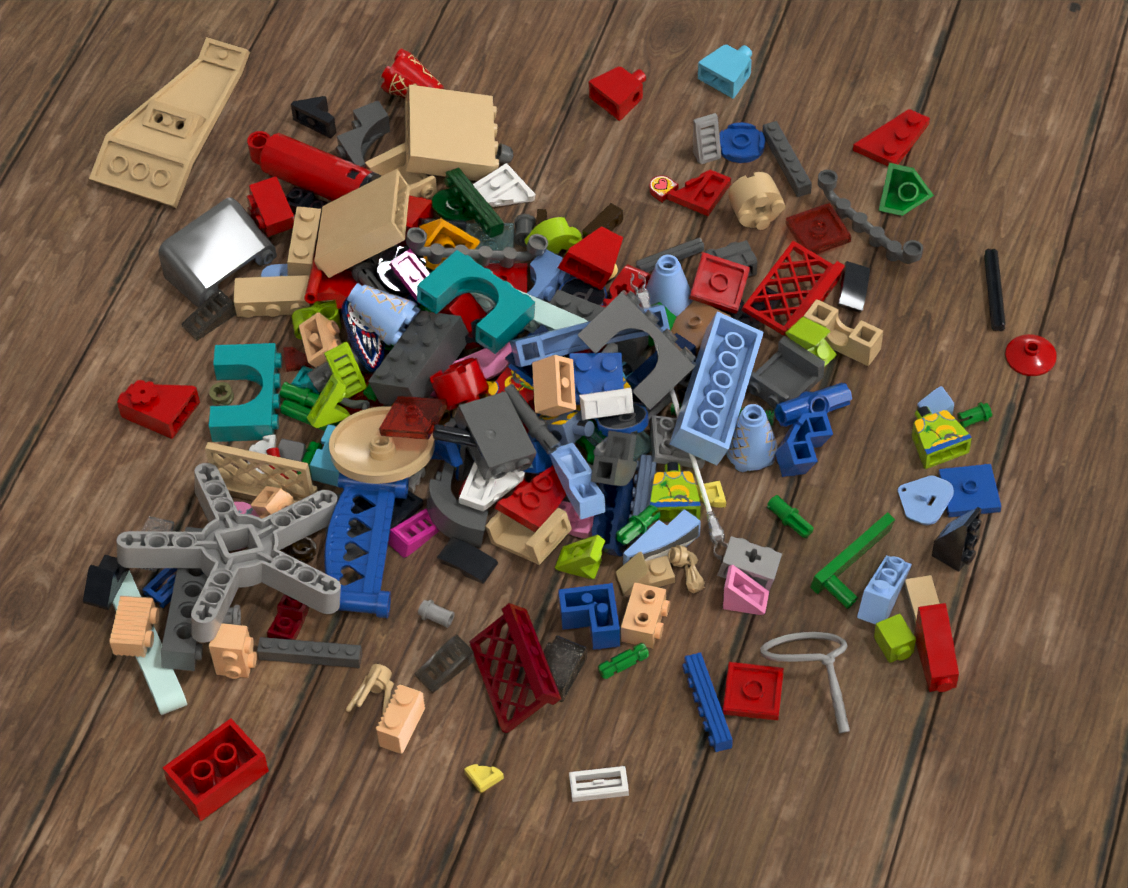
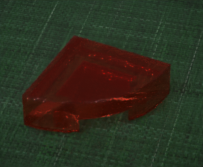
(295, 359)

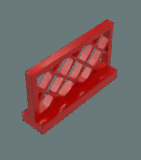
(819, 291)

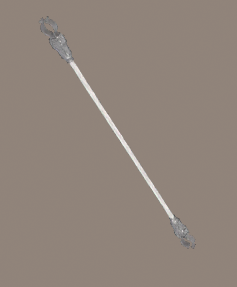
(716, 532)

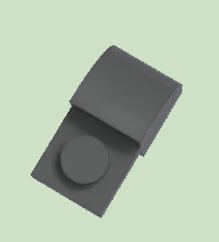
(618, 464)

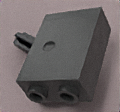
(492, 435)

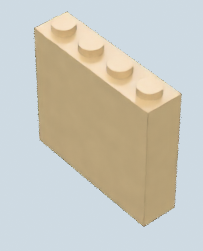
(450, 132)
(362, 223)

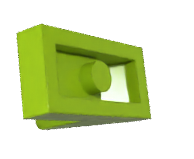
(811, 337)
(325, 408)
(581, 557)

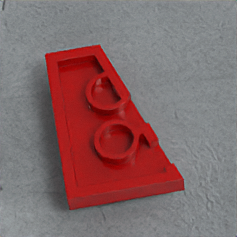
(893, 139)

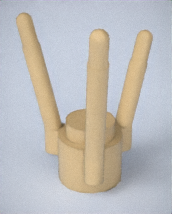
(376, 681)

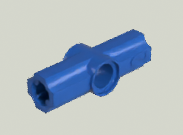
(824, 400)

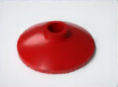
(1029, 362)

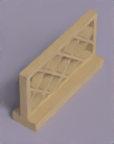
(249, 483)

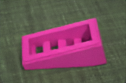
(404, 542)

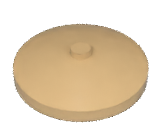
(370, 458)

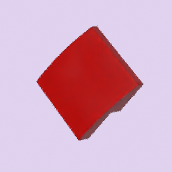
(336, 288)

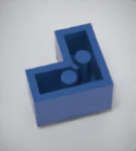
(592, 608)

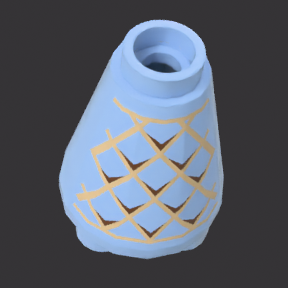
(383, 311)
(753, 440)

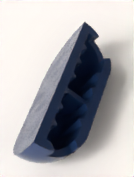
(616, 516)

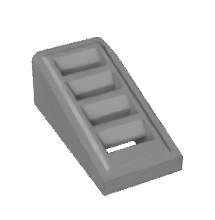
(706, 141)

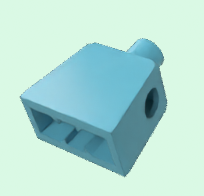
(726, 69)

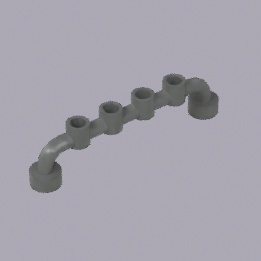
(417, 237)
(912, 249)

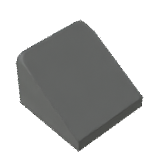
(292, 450)

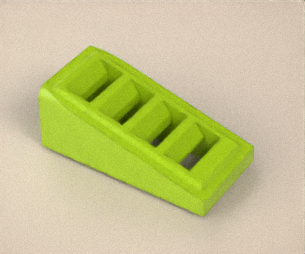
(355, 380)

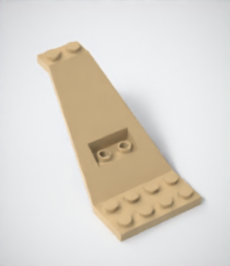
(158, 157)

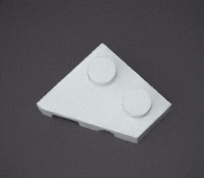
(504, 188)
(483, 493)

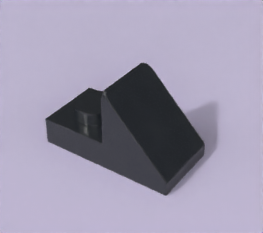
(314, 115)
(104, 582)

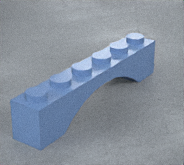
(566, 340)

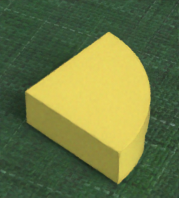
(714, 493)
(483, 776)

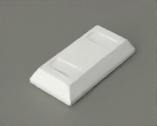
(606, 403)

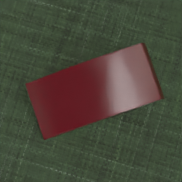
(289, 619)

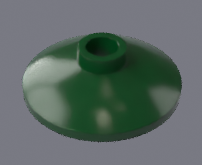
(449, 207)

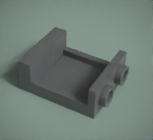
(786, 374)

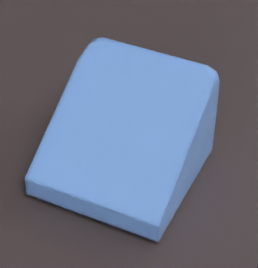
(938, 401)

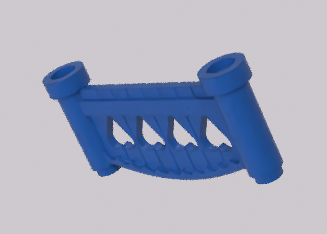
(365, 593)

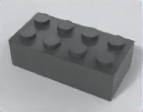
(424, 348)

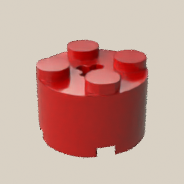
(460, 383)

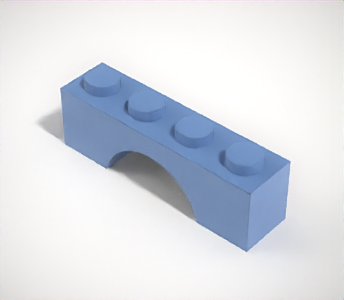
(546, 277)

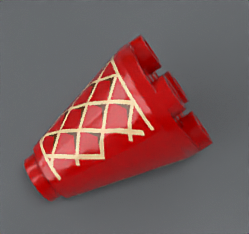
(404, 72)

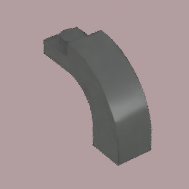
(450, 516)

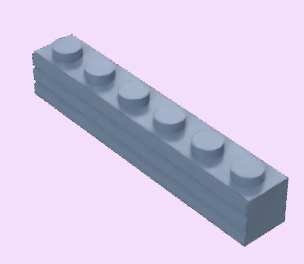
(644, 480)

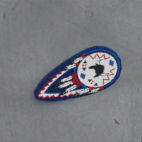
(365, 341)

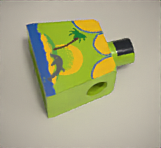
(939, 437)
(674, 492)

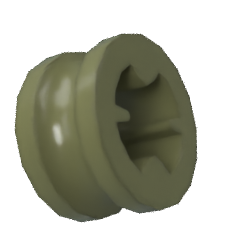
(219, 388)

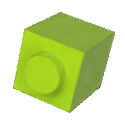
(895, 638)

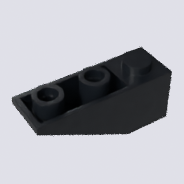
(957, 540)

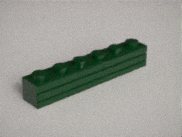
(474, 203)

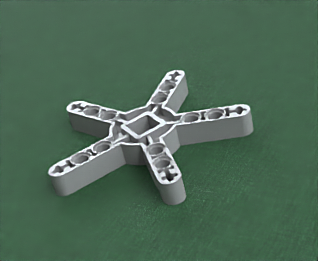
(245, 568)

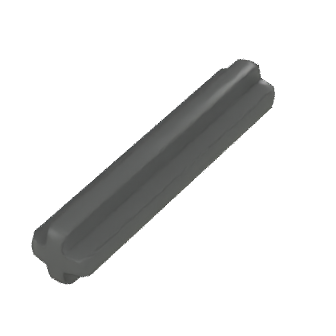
(680, 252)

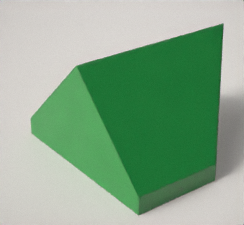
(903, 190)

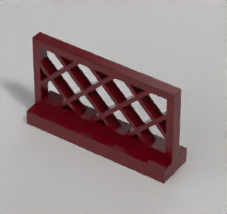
(528, 655)

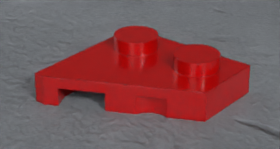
(701, 192)

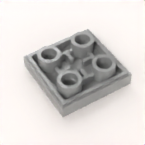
(661, 432)

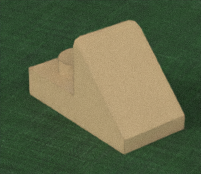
(652, 572)

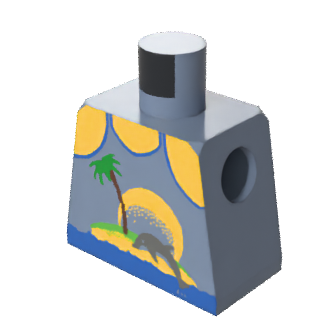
(568, 426)

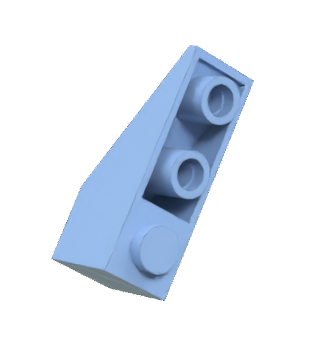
(883, 590)

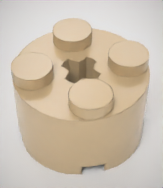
(756, 200)

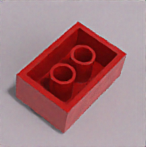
(215, 769)

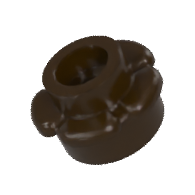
(305, 543)

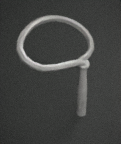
(827, 660)

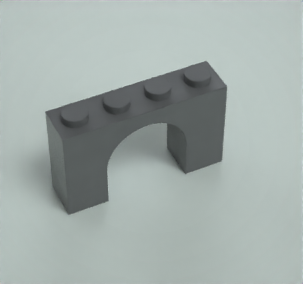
(672, 362)

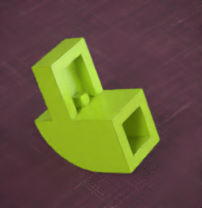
(557, 233)

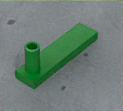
(827, 577)

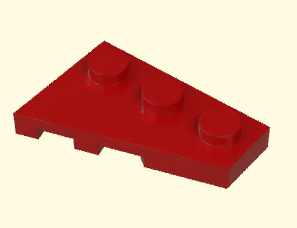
(535, 501)

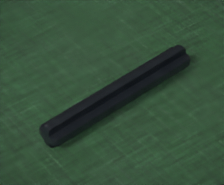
(994, 289)

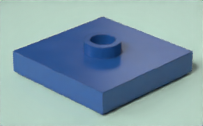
(972, 488)

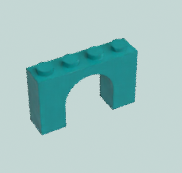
(463, 275)
(257, 417)

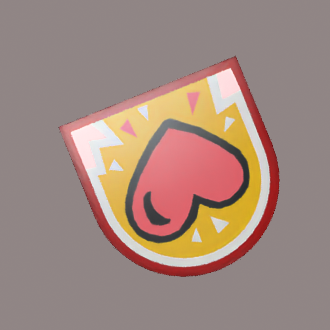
(660, 186)

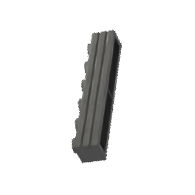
(787, 159)
(309, 652)

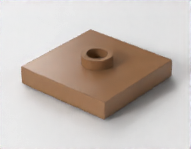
(694, 321)

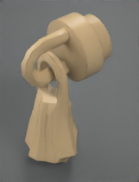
(681, 557)

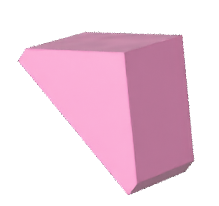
(744, 593)

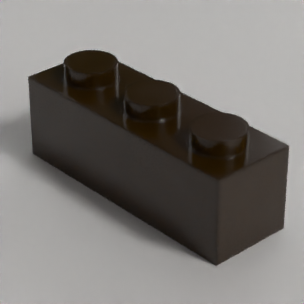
(608, 218)

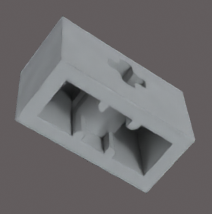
(753, 560)

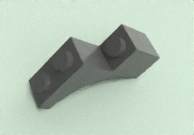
(368, 125)

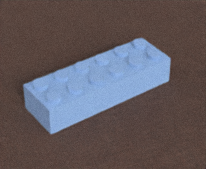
(716, 388)

